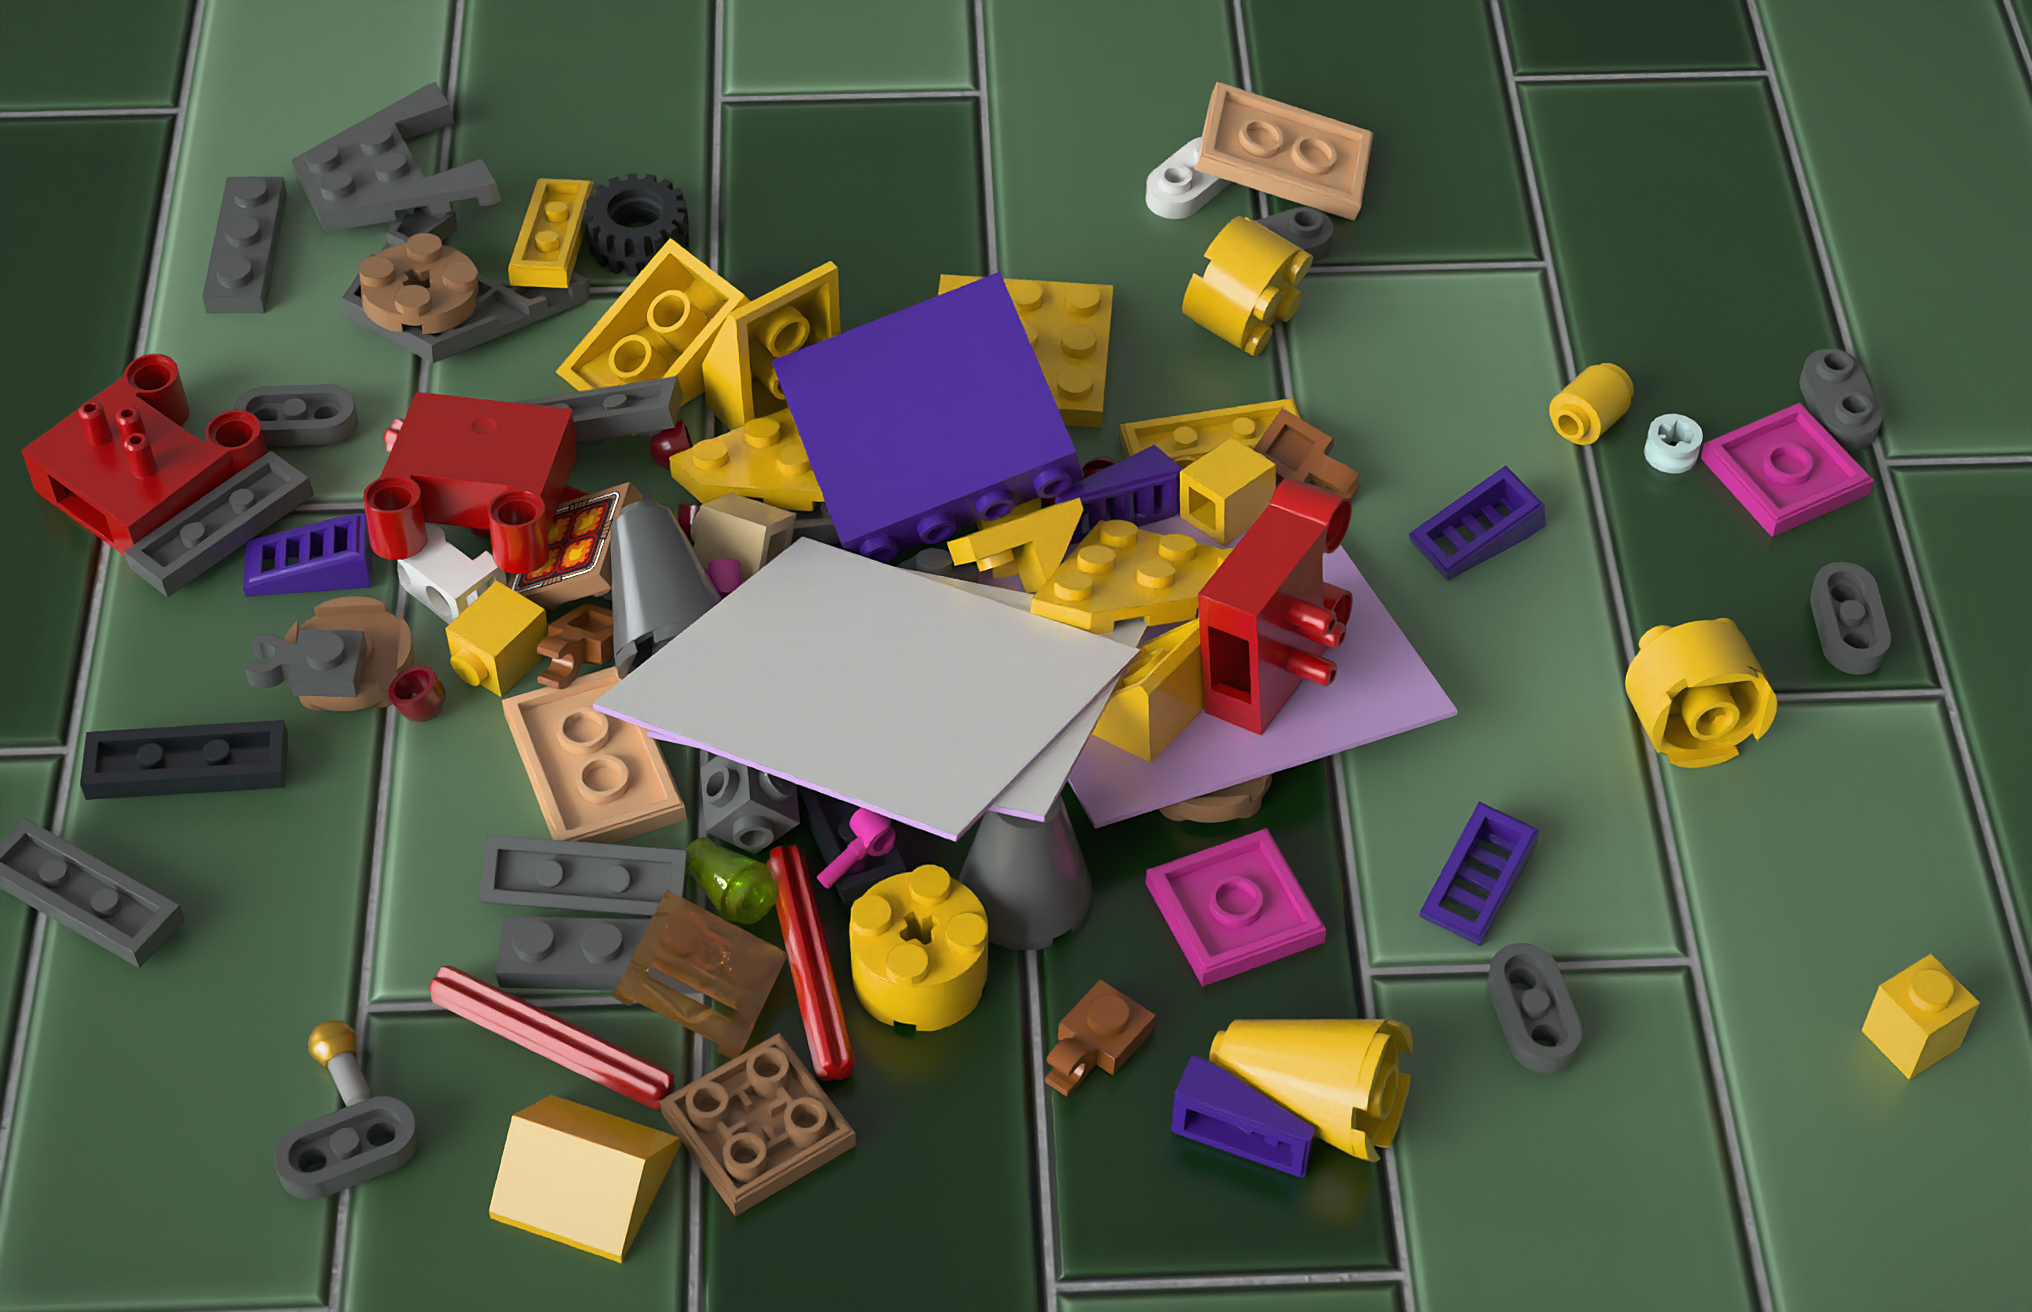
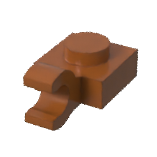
(1303, 454)
(575, 639)
(1100, 1032)

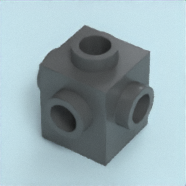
(747, 804)

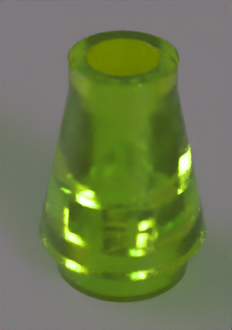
(734, 883)

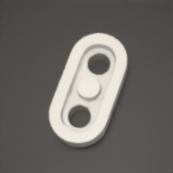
(1177, 188)

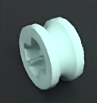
(1677, 429)

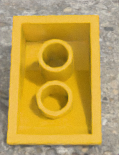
(657, 327)
(739, 365)

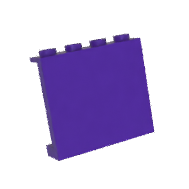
(928, 421)

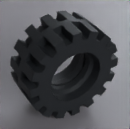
(629, 203)

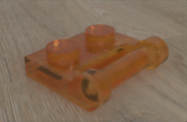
(708, 957)

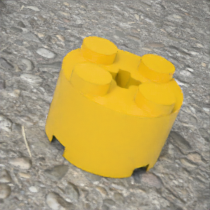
(1247, 284)
(1699, 691)
(919, 949)

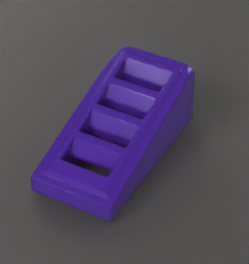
(1499, 489)
(1138, 490)
(344, 562)
(1500, 831)
(1239, 1120)

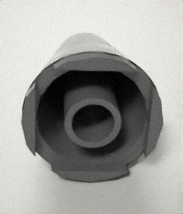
(655, 583)
(1028, 878)

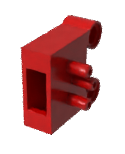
(129, 464)
(475, 468)
(1270, 611)

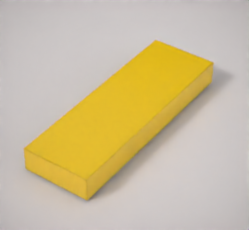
(551, 234)
(1203, 431)

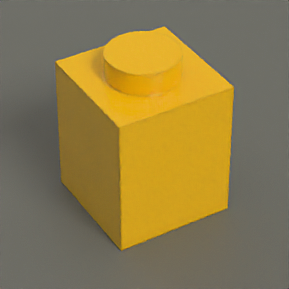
(1226, 490)
(497, 639)
(1920, 1016)

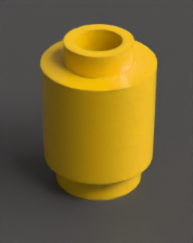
(1591, 403)

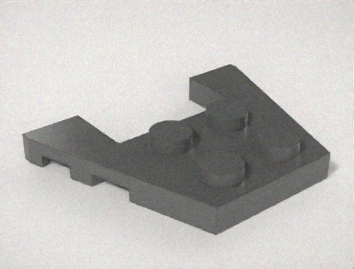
(372, 174)
(497, 307)

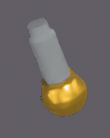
(334, 1047)

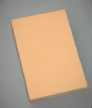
(1285, 151)
(589, 769)

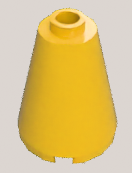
(1326, 1073)

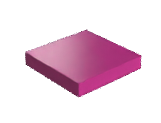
(1786, 469)
(1235, 907)

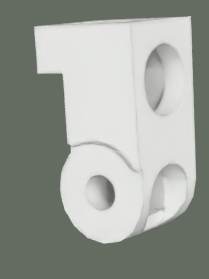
(446, 577)

